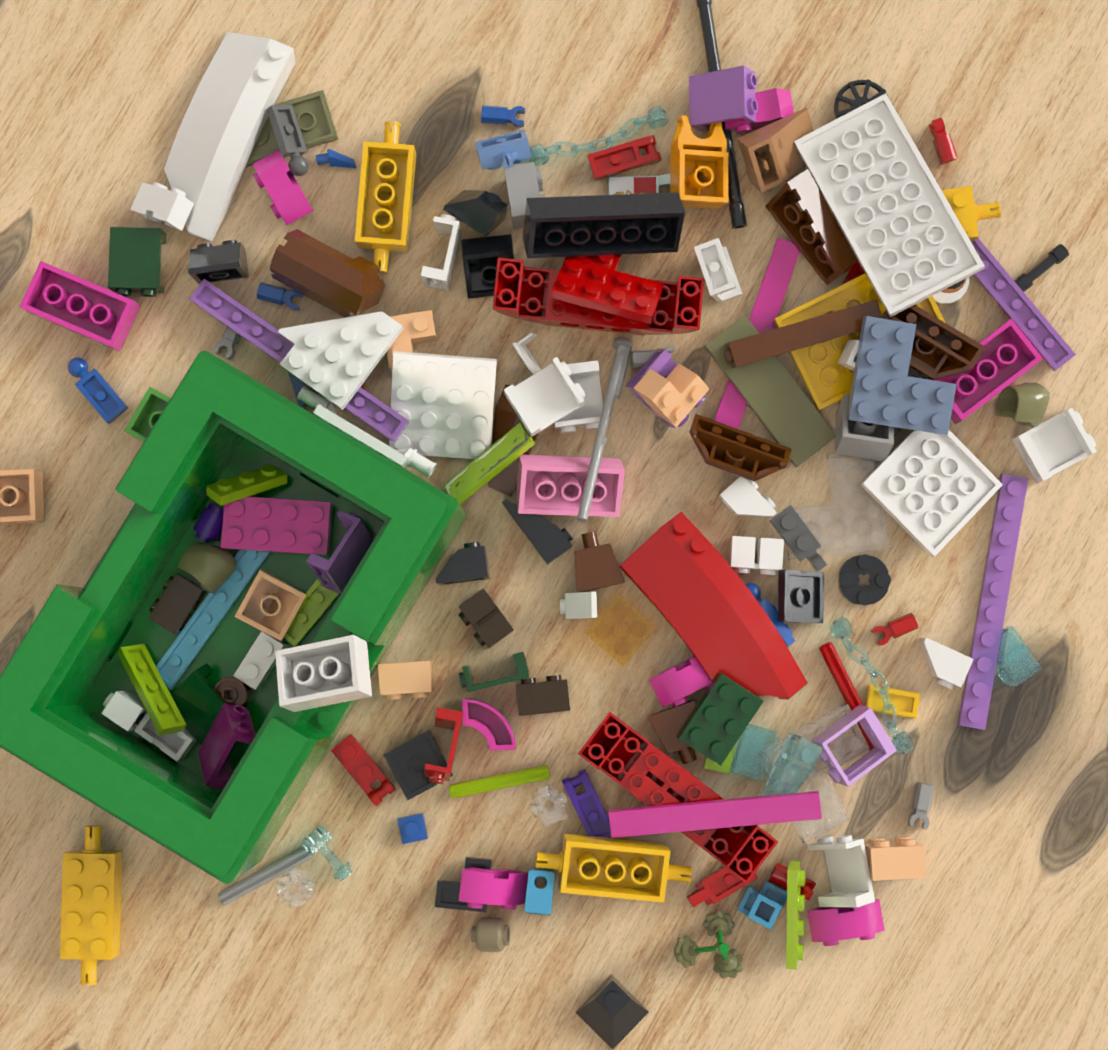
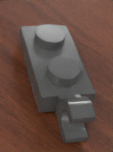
(798, 537)

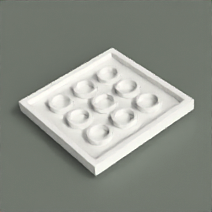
(445, 402)
(931, 487)

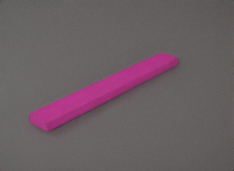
(764, 311)
(715, 814)

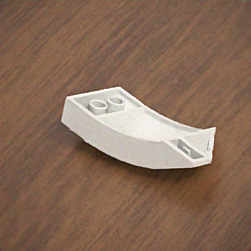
(225, 125)

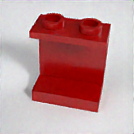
(449, 720)

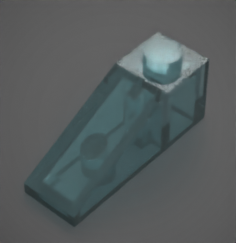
(792, 766)

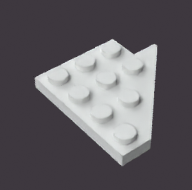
(339, 353)

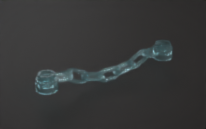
(656, 118)
(842, 629)

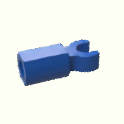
(502, 115)
(277, 295)

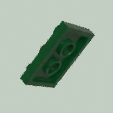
(720, 718)

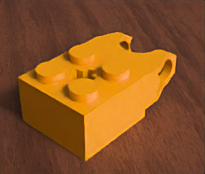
(698, 161)

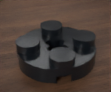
(849, 580)

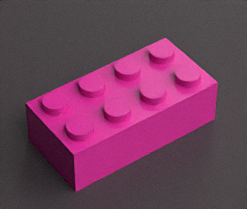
(80, 306)
(1002, 362)
(277, 526)

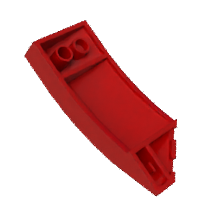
(713, 610)

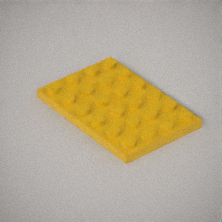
(818, 363)

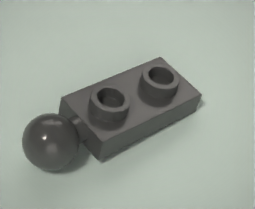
(289, 137)

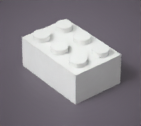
(323, 673)

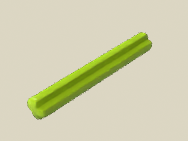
(499, 781)

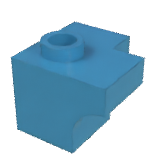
(763, 905)

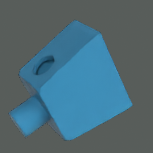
(539, 900)

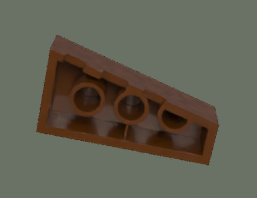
(812, 227)

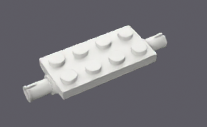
(403, 457)

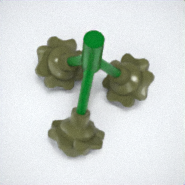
(728, 961)

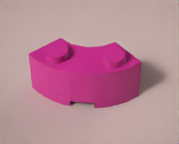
(772, 106)
(282, 187)
(679, 681)
(489, 722)
(493, 887)
(844, 923)

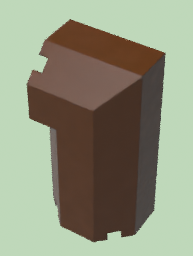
(327, 275)

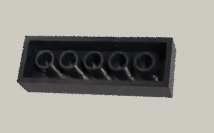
(602, 225)

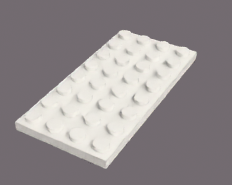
(888, 205)

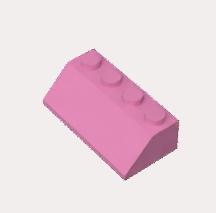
(557, 484)

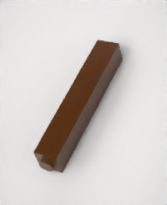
(799, 334)

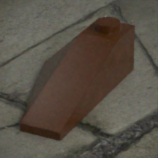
(504, 421)

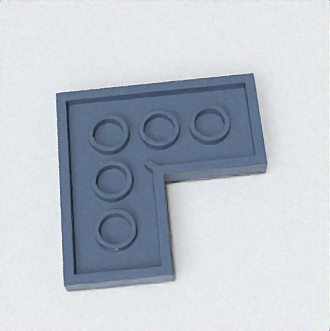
(881, 383)

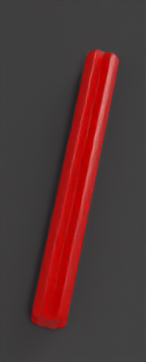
(843, 681)

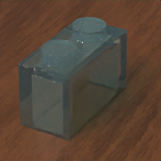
(751, 742)

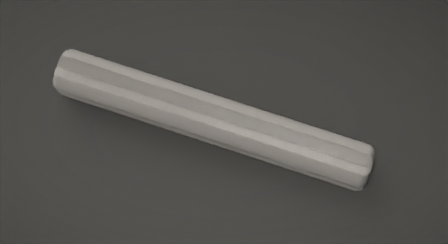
(264, 876)

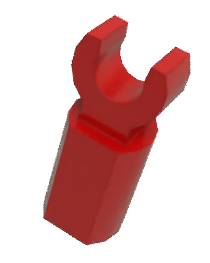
(942, 142)
(896, 628)
(779, 877)

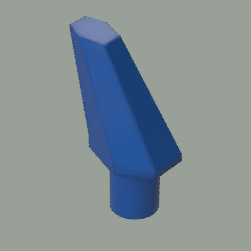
(335, 159)

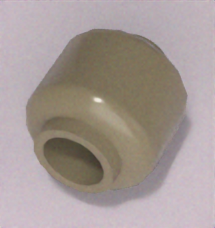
(490, 934)

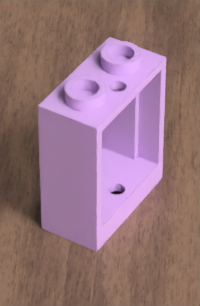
(882, 745)

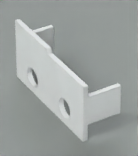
(525, 353)

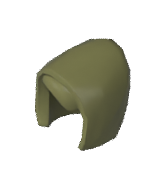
(1023, 403)
(208, 565)

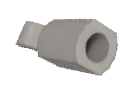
(229, 340)
(639, 358)
(922, 804)

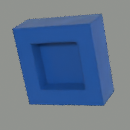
(412, 828)

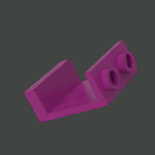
(230, 725)

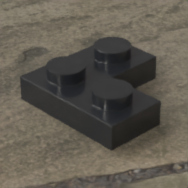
(448, 891)

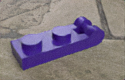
(588, 805)

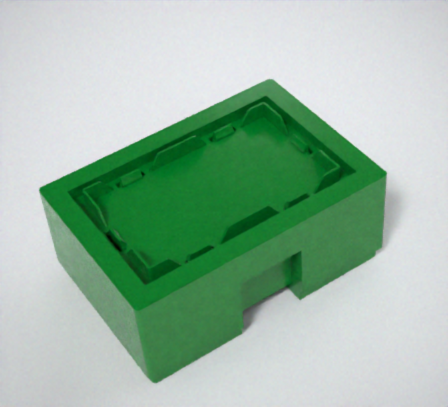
(62, 672)

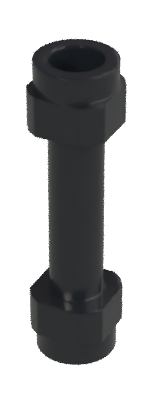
(1056, 256)

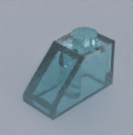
(1015, 659)

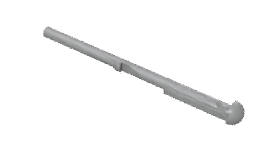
(623, 349)

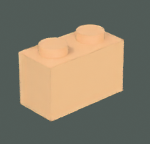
(405, 678)

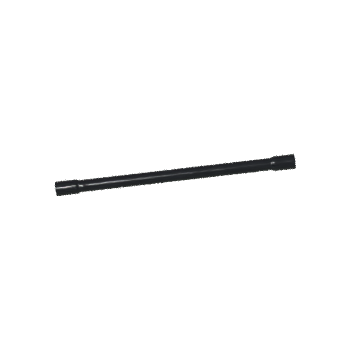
(736, 206)

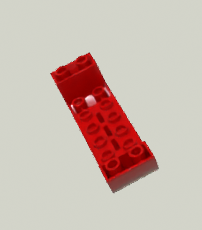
(527, 296)
(662, 781)

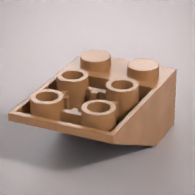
(771, 150)

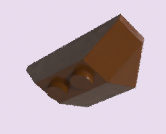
(938, 347)
(737, 450)

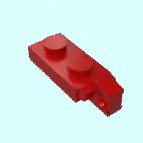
(716, 887)

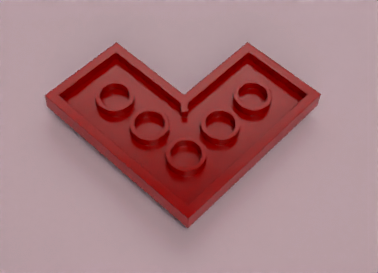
(599, 286)

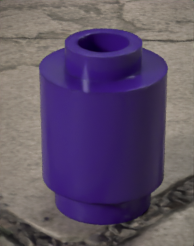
(209, 523)

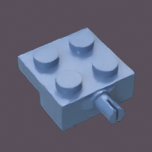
(503, 150)

